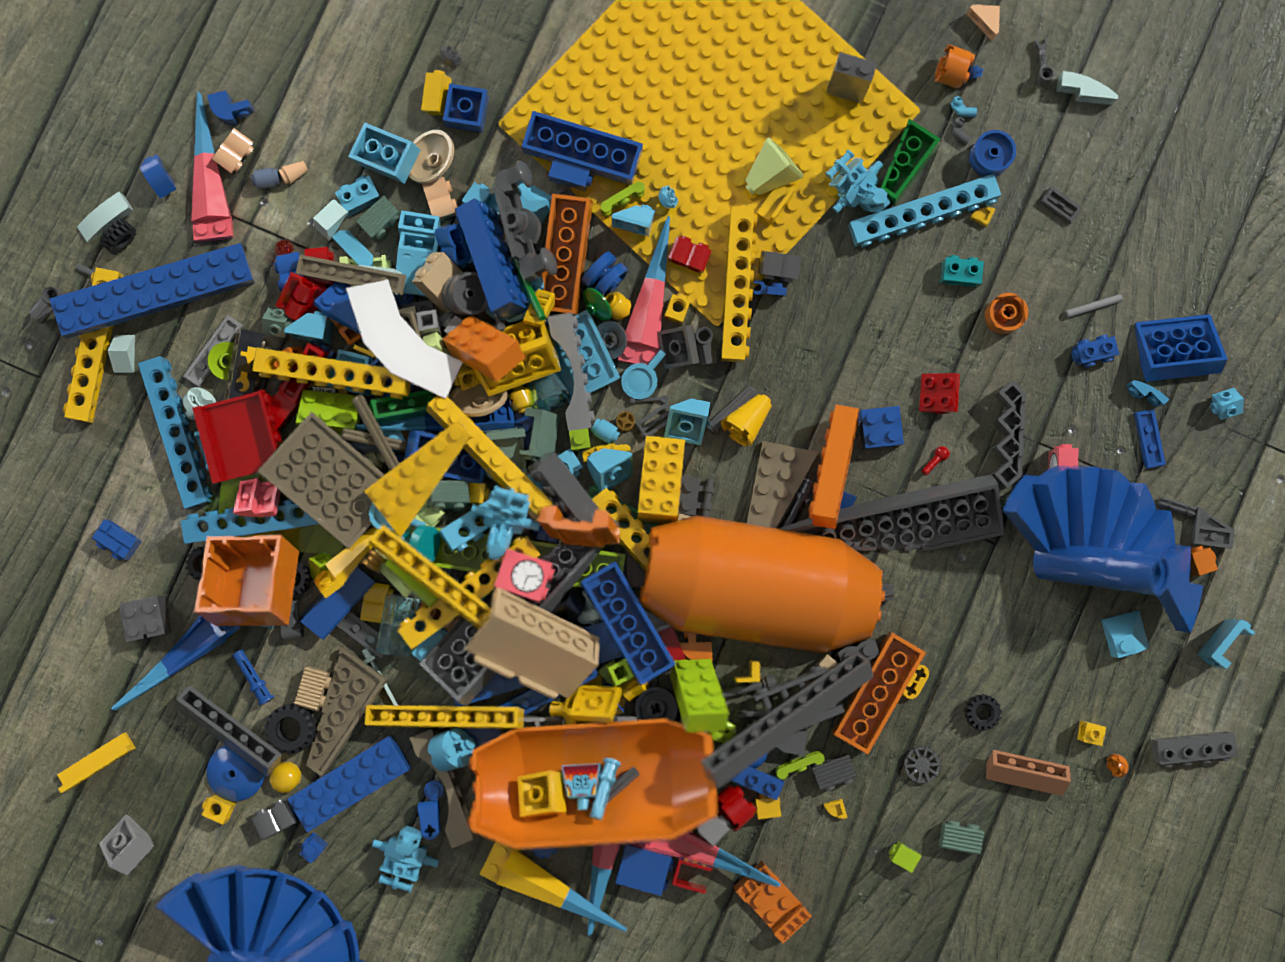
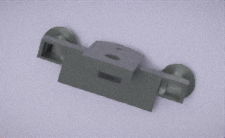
(521, 225)

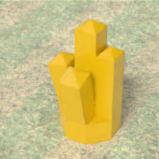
(631, 688)

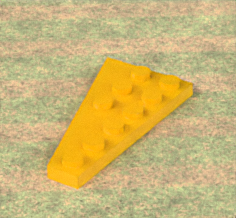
(408, 486)

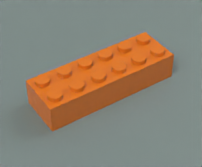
(568, 242)
(835, 466)
(877, 698)

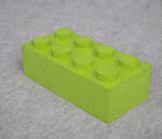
(699, 695)

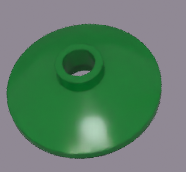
(597, 304)

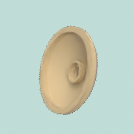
(434, 157)
(475, 401)

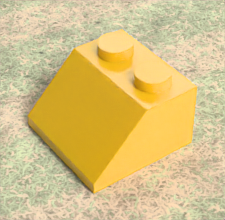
(541, 794)

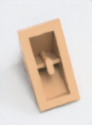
(986, 18)

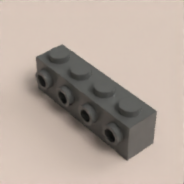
(1194, 748)

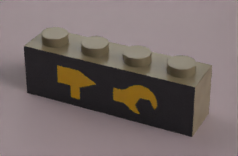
(241, 377)

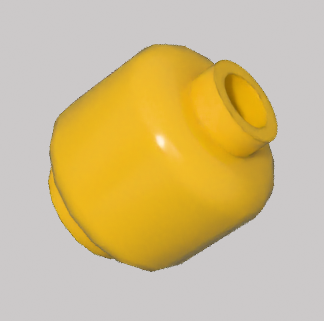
(619, 305)
(520, 399)

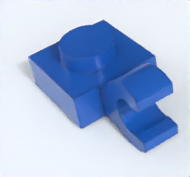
(775, 288)

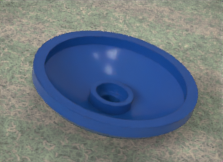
(237, 788)

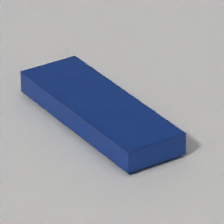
(1149, 439)

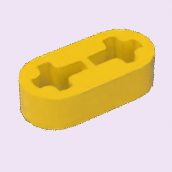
(918, 684)

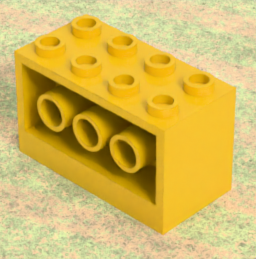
(539, 361)
(661, 480)

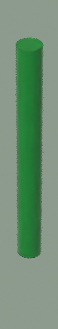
(530, 292)

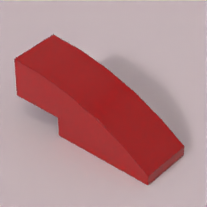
(293, 390)

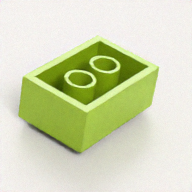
(332, 408)

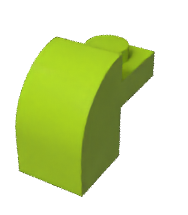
(619, 672)

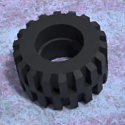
(275, 733)

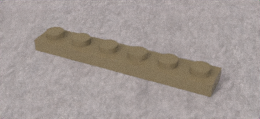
(348, 273)

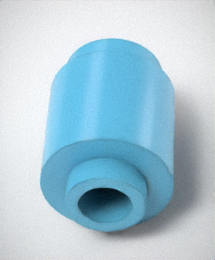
(605, 431)

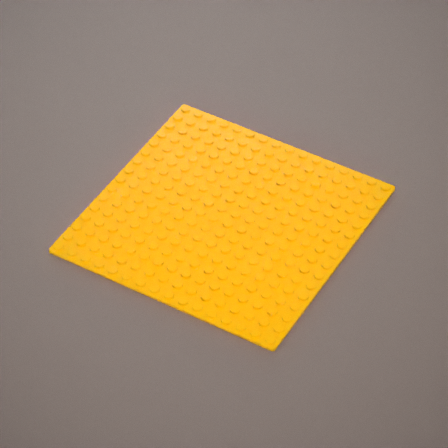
(703, 96)

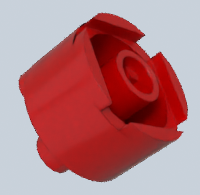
(734, 807)

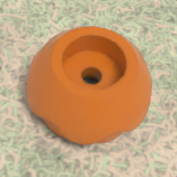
(1118, 765)

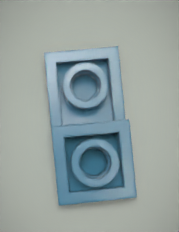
(1139, 390)

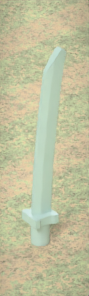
(370, 659)

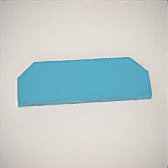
(353, 248)

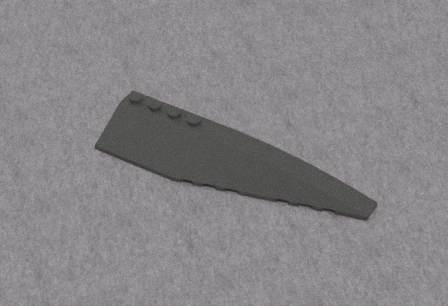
(919, 518)
(456, 668)

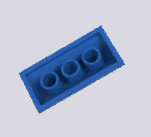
(327, 612)

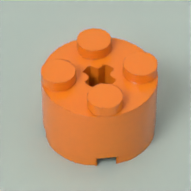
(954, 66)
(1011, 304)

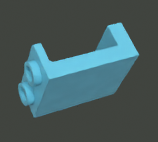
(1221, 640)

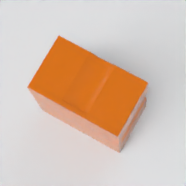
(247, 581)

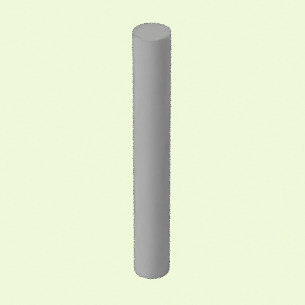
(1094, 305)

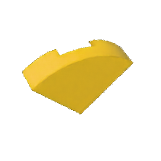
(983, 216)
(836, 808)

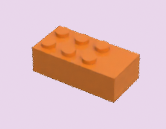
(484, 348)

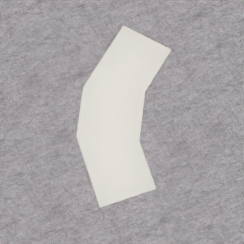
(397, 342)

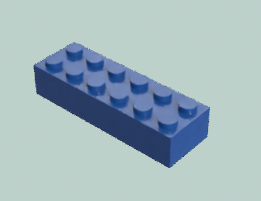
(600, 151)
(492, 259)
(627, 623)
(349, 783)

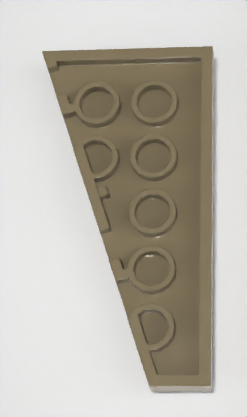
(777, 481)
(345, 704)

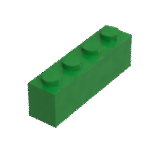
(409, 406)

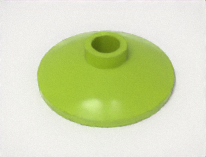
(215, 358)

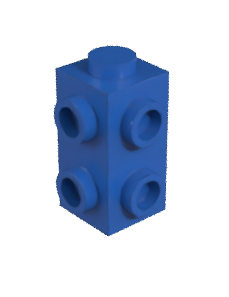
(1087, 352)

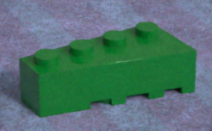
(911, 156)

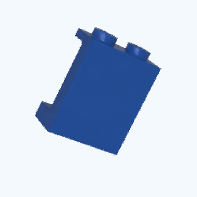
(644, 869)

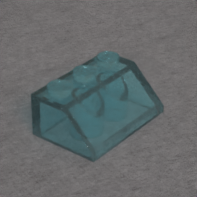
(395, 611)

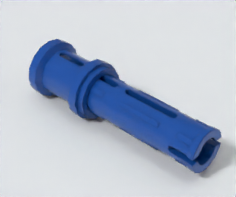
(259, 688)

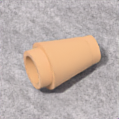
(292, 172)

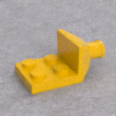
(588, 704)

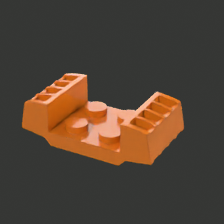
(600, 532)
(773, 904)

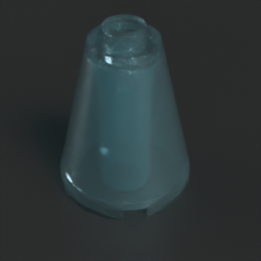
(549, 392)

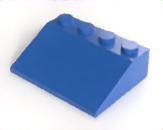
(1179, 348)

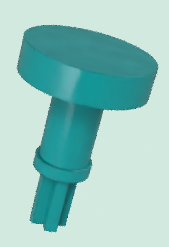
(424, 540)

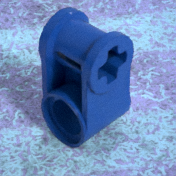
(429, 815)

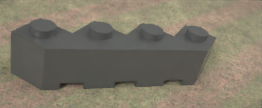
(1011, 424)

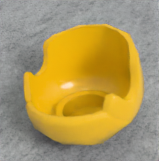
(285, 777)

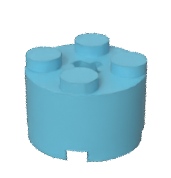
(451, 749)

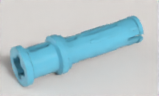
(606, 780)

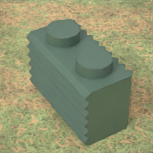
(379, 218)
(449, 495)
(961, 838)

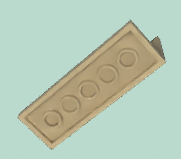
(534, 646)

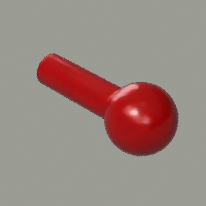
(941, 454)

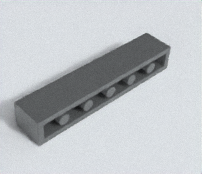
(228, 730)

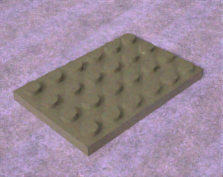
(324, 478)

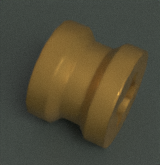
(625, 418)
(374, 560)

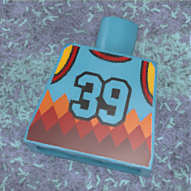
(582, 783)

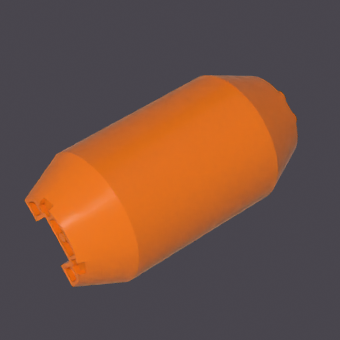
(761, 585)
(656, 806)

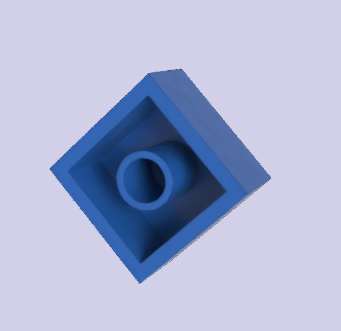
(466, 108)
(880, 428)

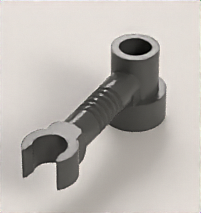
(1046, 72)

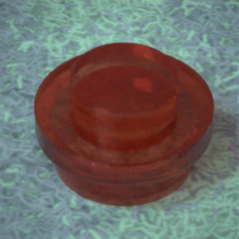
(283, 247)

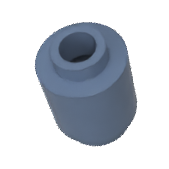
(266, 178)

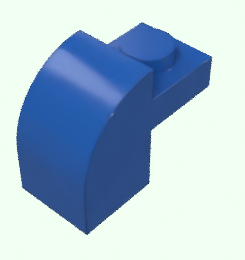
(226, 110)
(157, 176)

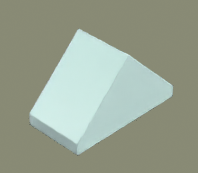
(329, 219)
(122, 353)

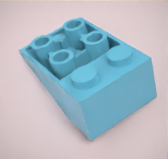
(412, 255)

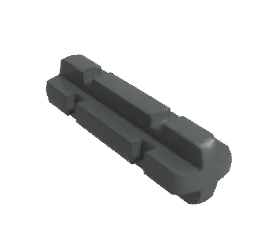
(1176, 506)

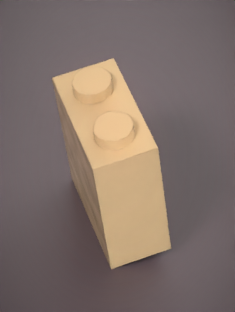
(433, 275)

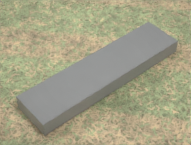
(199, 369)

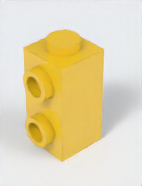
(435, 93)

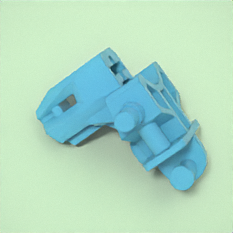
(857, 184)
(506, 516)
(404, 858)

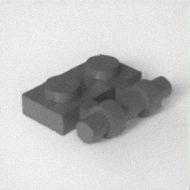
(688, 496)

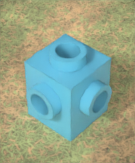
(1227, 403)

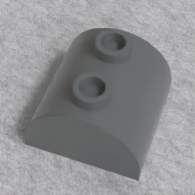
(679, 346)

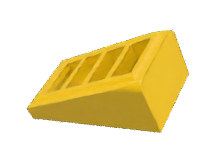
(547, 302)

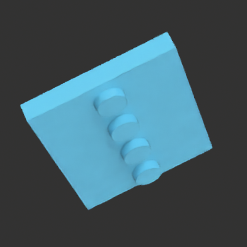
(598, 361)

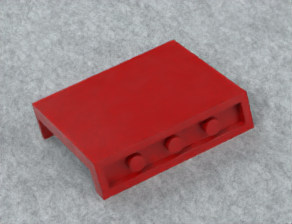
(237, 435)

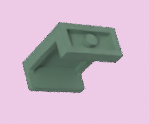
(543, 433)
(510, 443)

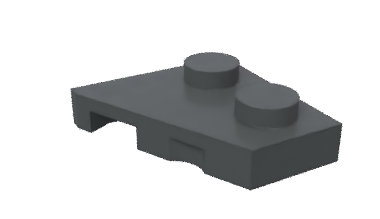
(1211, 531)

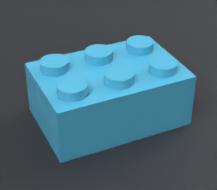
(384, 153)

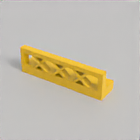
(95, 762)

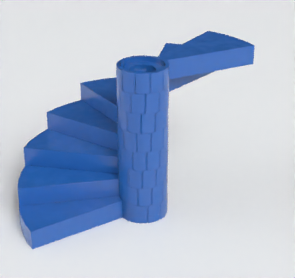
(1105, 534)
(260, 917)

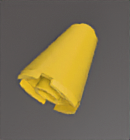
(747, 420)

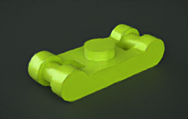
(622, 198)
(799, 764)

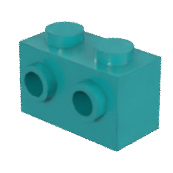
(962, 271)

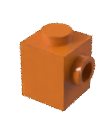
(1202, 561)

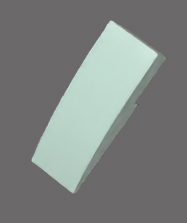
(1085, 88)
(103, 216)

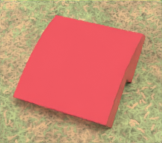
(257, 499)

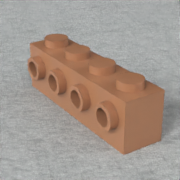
(1028, 772)

